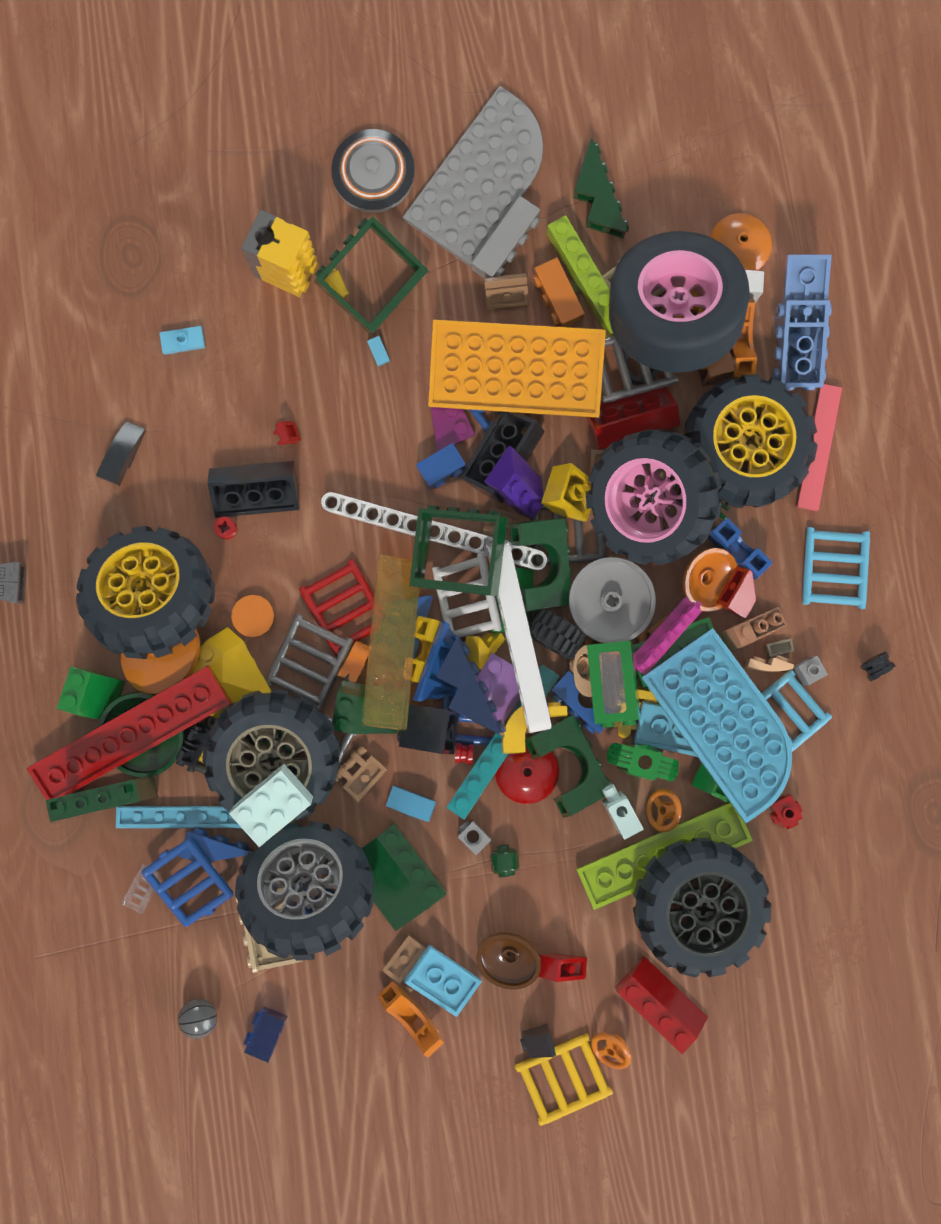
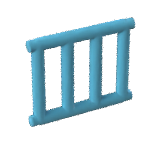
(862, 559)
(806, 731)

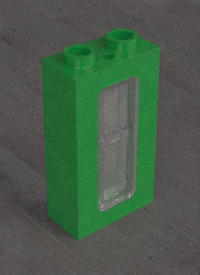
(613, 683)

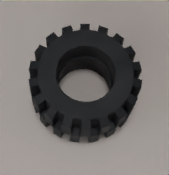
(556, 633)

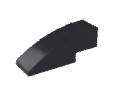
(121, 453)

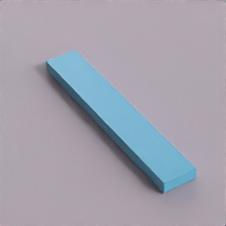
(174, 817)

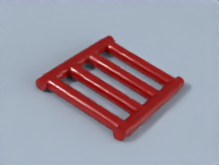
(316, 610)

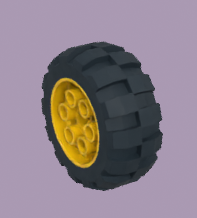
(786, 413)
(145, 558)

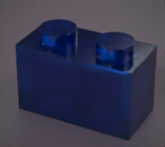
(265, 1034)

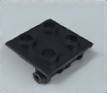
(194, 744)

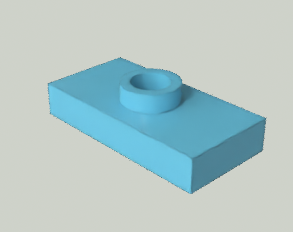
(182, 340)

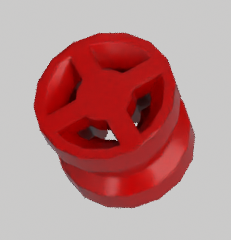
(229, 529)
(464, 753)

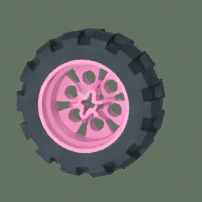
(614, 507)

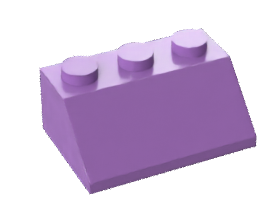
(501, 685)

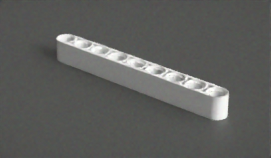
(521, 645)

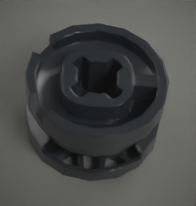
(878, 666)

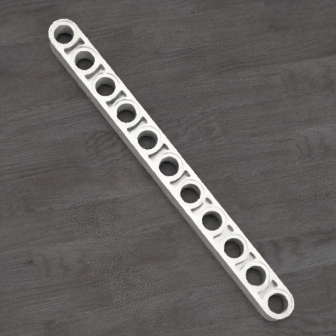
(405, 518)

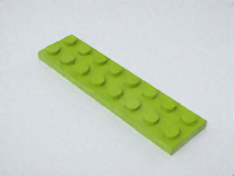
(618, 872)

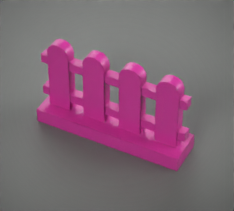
(666, 635)

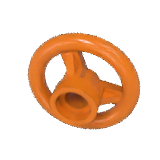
(666, 810)
(614, 1048)

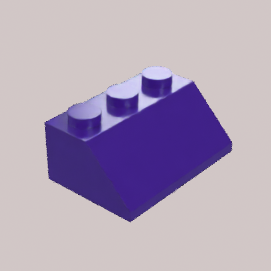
(517, 484)

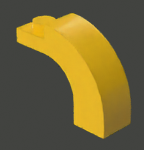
(516, 727)

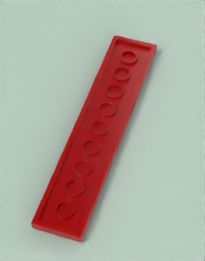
(130, 734)

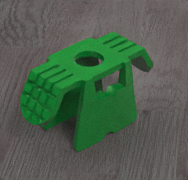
(627, 759)

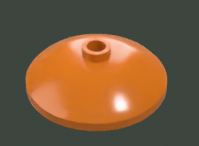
(758, 246)
(717, 569)

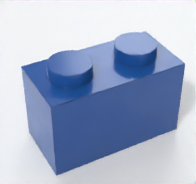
(441, 466)

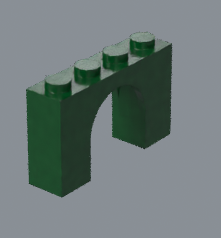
(553, 537)
(592, 781)

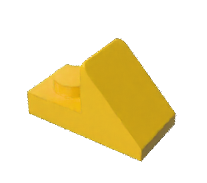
(483, 647)

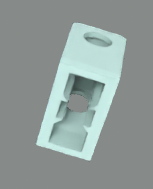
(621, 812)

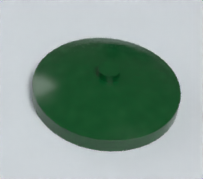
(153, 760)

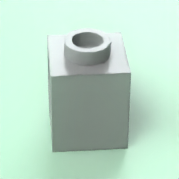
(810, 670)
(475, 846)

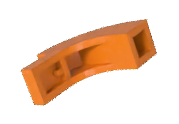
(744, 349)
(412, 1017)

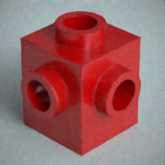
(780, 806)

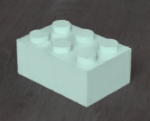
(271, 805)

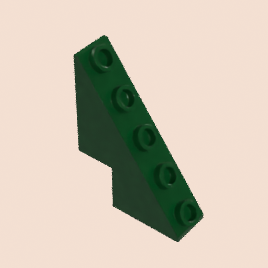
(598, 190)

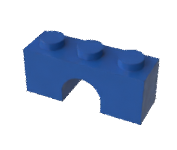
(727, 537)
(566, 692)

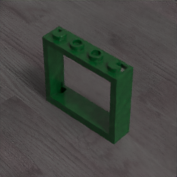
(418, 268)
(421, 548)
(101, 798)

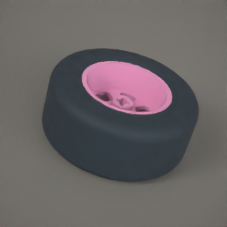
(696, 265)

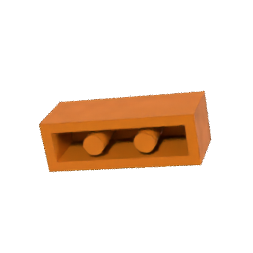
(557, 293)

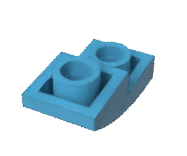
(411, 803)

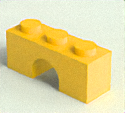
(425, 631)

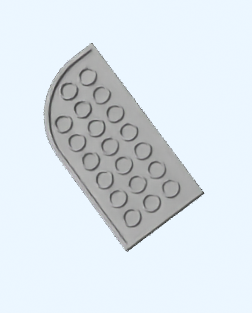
(480, 178)

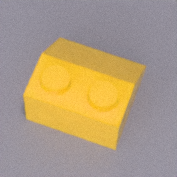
(567, 492)

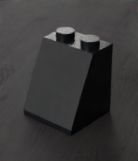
(430, 730)

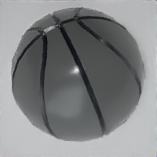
(197, 1019)

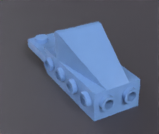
(803, 322)

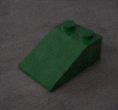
(349, 711)

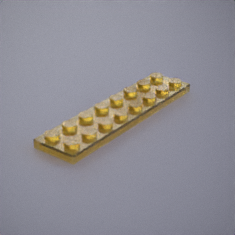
(391, 645)

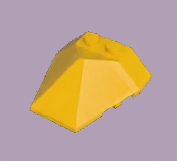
(232, 666)

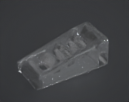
(135, 885)

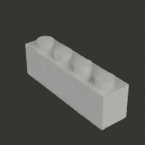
(506, 239)

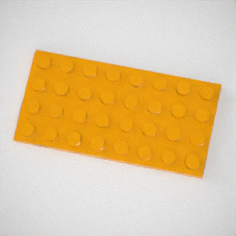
(516, 368)

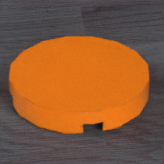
(253, 616)

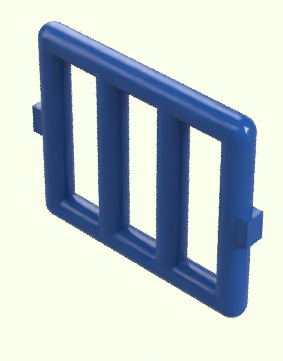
(174, 904)

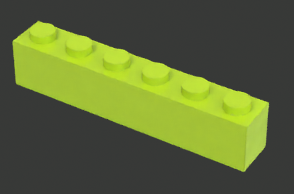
(582, 270)

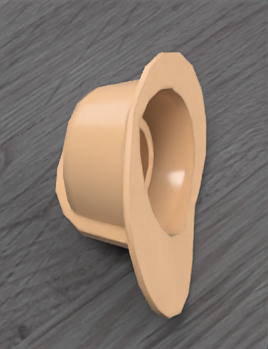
(580, 669)

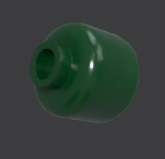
(504, 861)

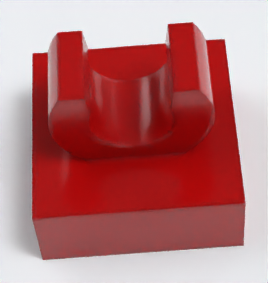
(288, 433)

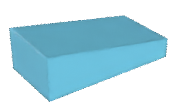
(378, 351)

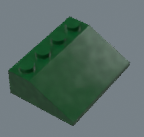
(401, 877)

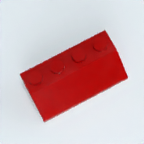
(634, 414)
(662, 1004)

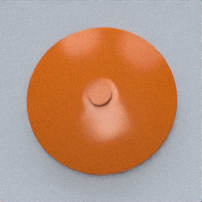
(158, 674)

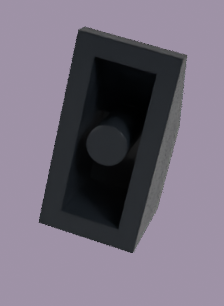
(538, 1042)

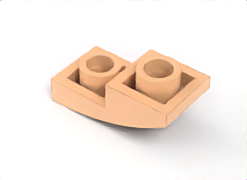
(774, 664)

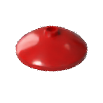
(527, 788)

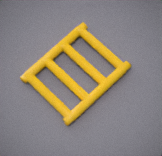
(564, 1108)

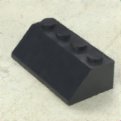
(506, 430)
(253, 489)

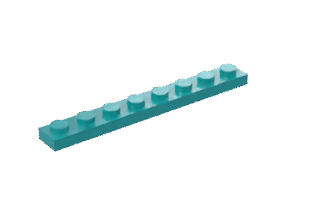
(489, 761)

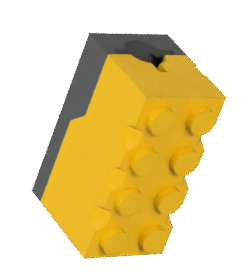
(280, 253)

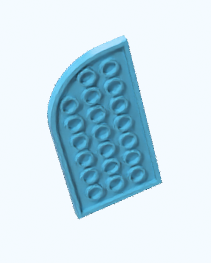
(725, 723)

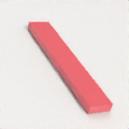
(825, 420)

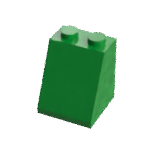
(89, 692)

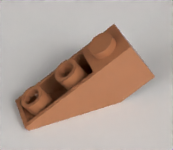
(753, 629)

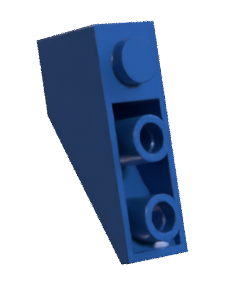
(214, 847)

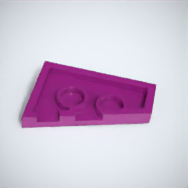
(450, 426)

